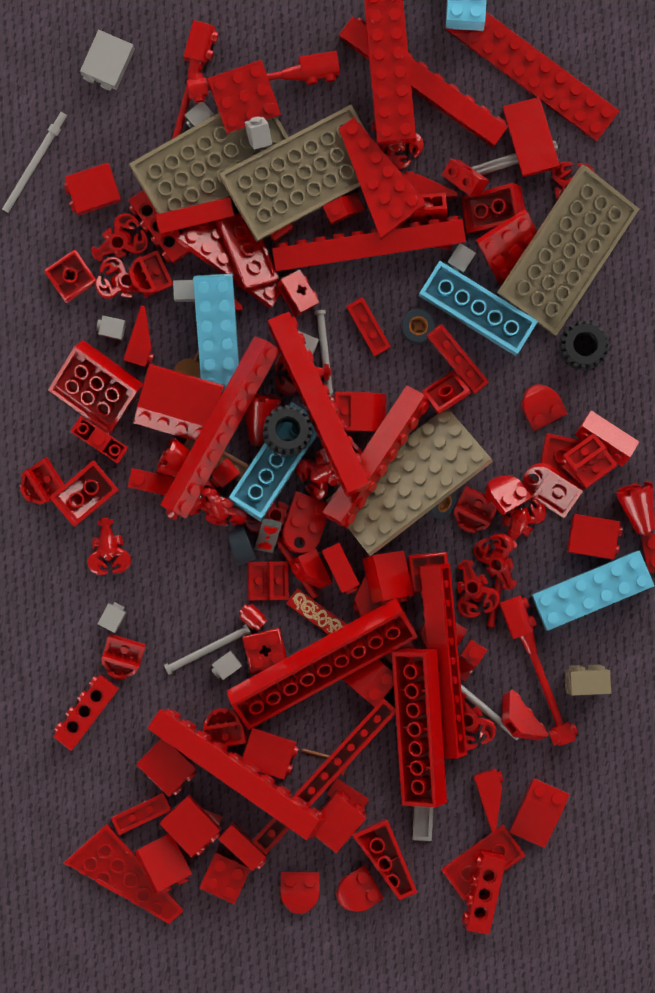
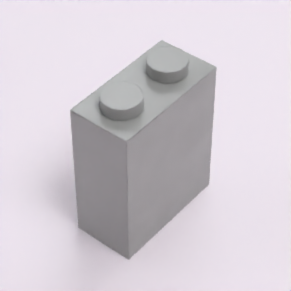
(107, 60)

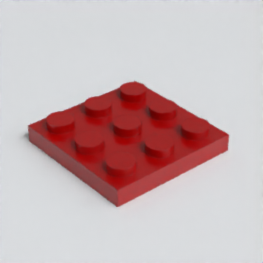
(243, 95)
(506, 244)

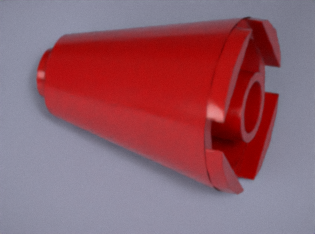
(256, 415)
(172, 458)
(638, 506)

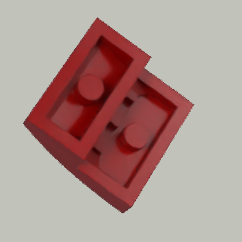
(590, 461)
(268, 580)

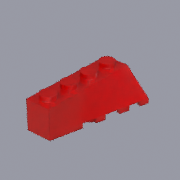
(383, 851)

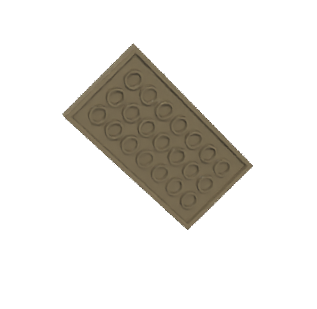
(189, 165)
(293, 176)
(568, 250)
(423, 474)

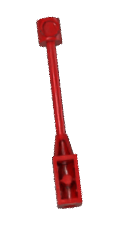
(197, 48)
(308, 69)
(521, 626)

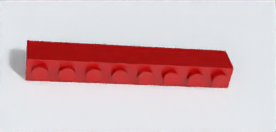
(379, 453)

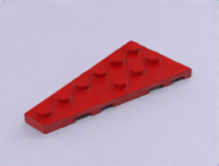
(383, 185)
(208, 245)
(119, 870)

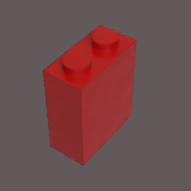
(92, 189)
(594, 536)
(341, 568)
(388, 577)
(270, 753)
(167, 767)
(341, 820)
(191, 826)
(242, 846)
(163, 864)

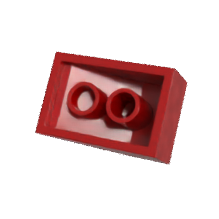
(492, 207)
(84, 493)
(372, 681)
(539, 812)

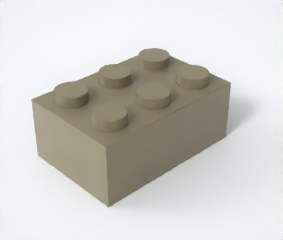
(587, 681)

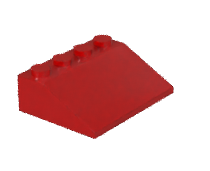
(95, 386)
(176, 402)

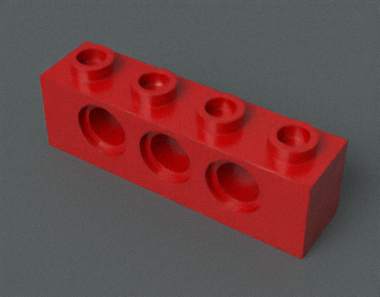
(174, 253)
(63, 733)
(482, 922)

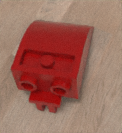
(360, 410)

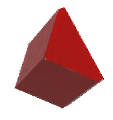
(446, 392)

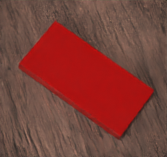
(531, 137)
(247, 256)
(463, 867)

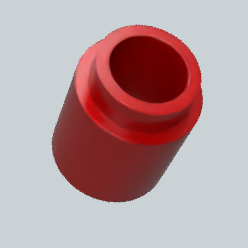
(252, 617)

